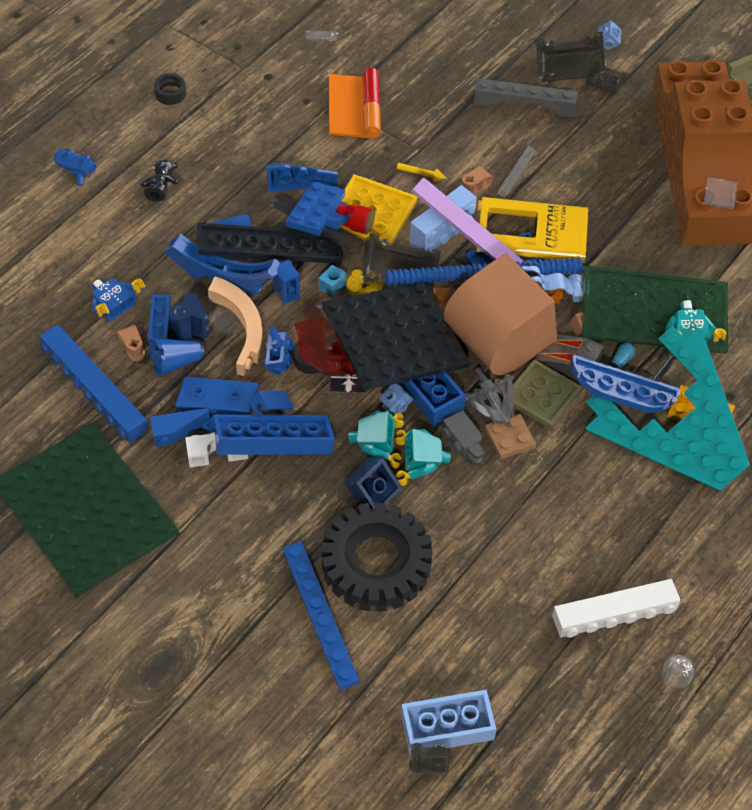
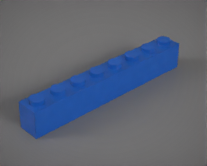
(94, 384)

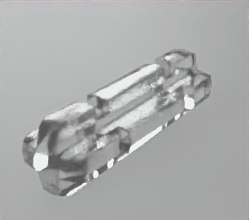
(321, 35)

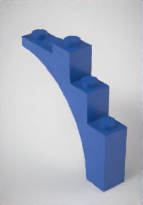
(245, 276)

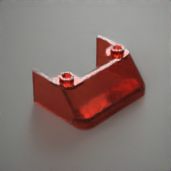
(314, 350)

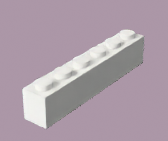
(616, 608)

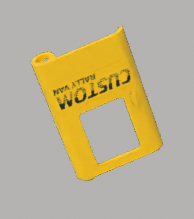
(559, 228)

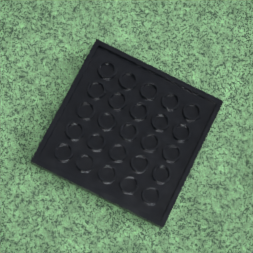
(395, 335)

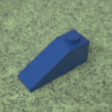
(173, 427)

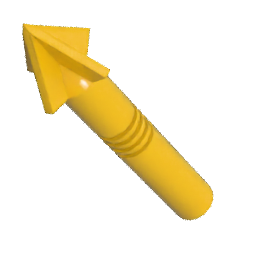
(436, 175)

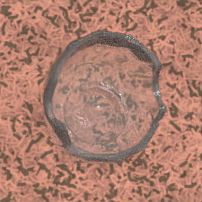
(678, 671)

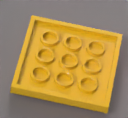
(390, 206)

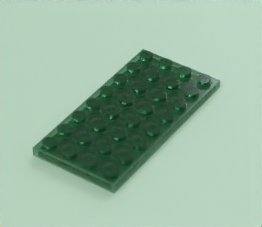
(639, 304)

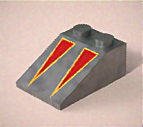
(559, 353)

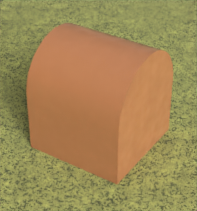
(502, 316)

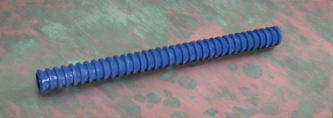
(461, 273)

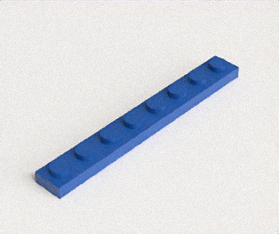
(320, 616)

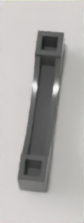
(493, 91)

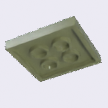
(544, 393)

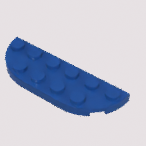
(623, 386)

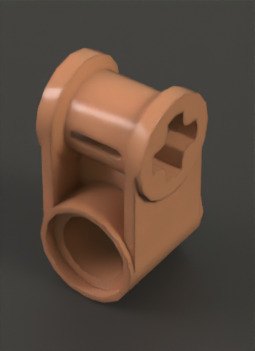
(477, 180)
(132, 342)

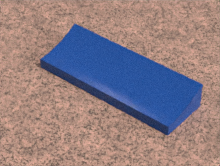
(273, 435)

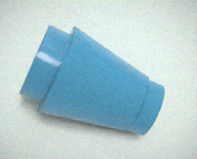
(623, 355)

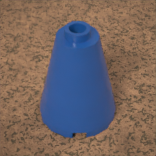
(174, 354)

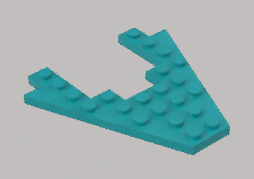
(703, 442)

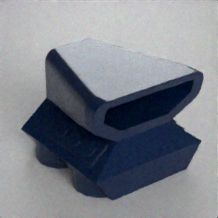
(189, 319)

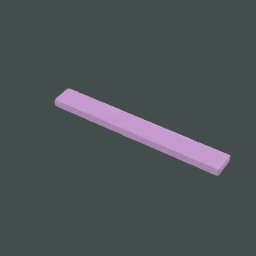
(461, 221)

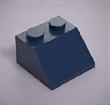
(373, 483)

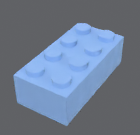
(431, 230)
(449, 720)

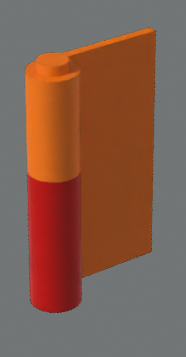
(355, 105)

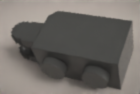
(464, 437)

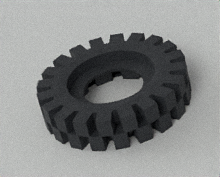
(376, 590)

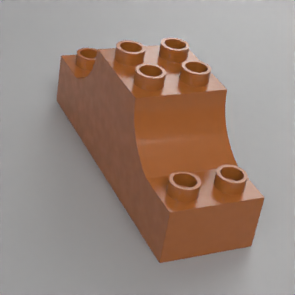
(705, 135)

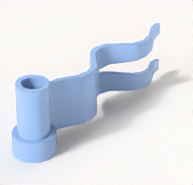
(554, 281)

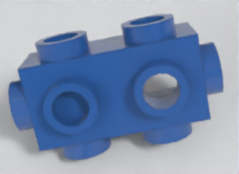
(79, 165)
(278, 352)

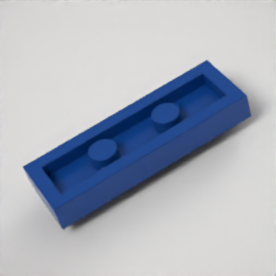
(159, 317)

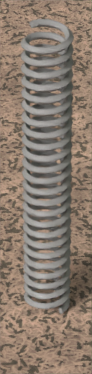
(514, 170)

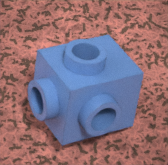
(611, 34)
(396, 399)

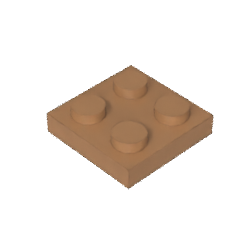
(511, 438)

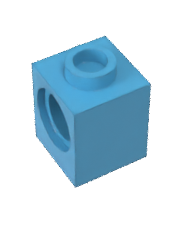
(332, 281)

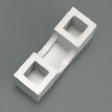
(201, 446)

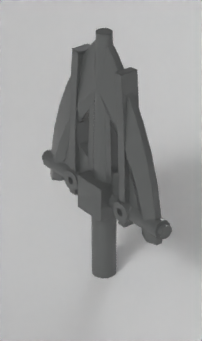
(499, 411)

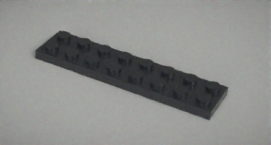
(265, 243)

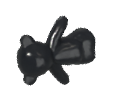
(158, 183)

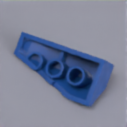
(293, 177)

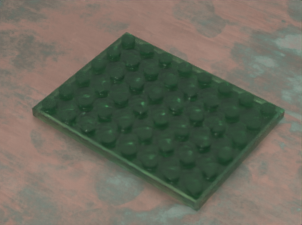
(85, 509)

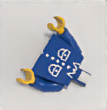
(114, 297)

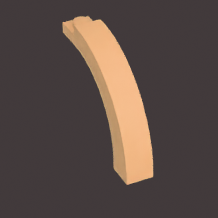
(238, 302)

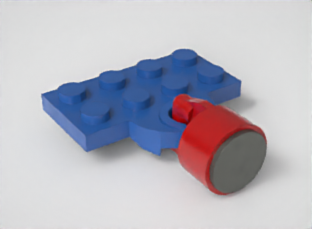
(324, 207)

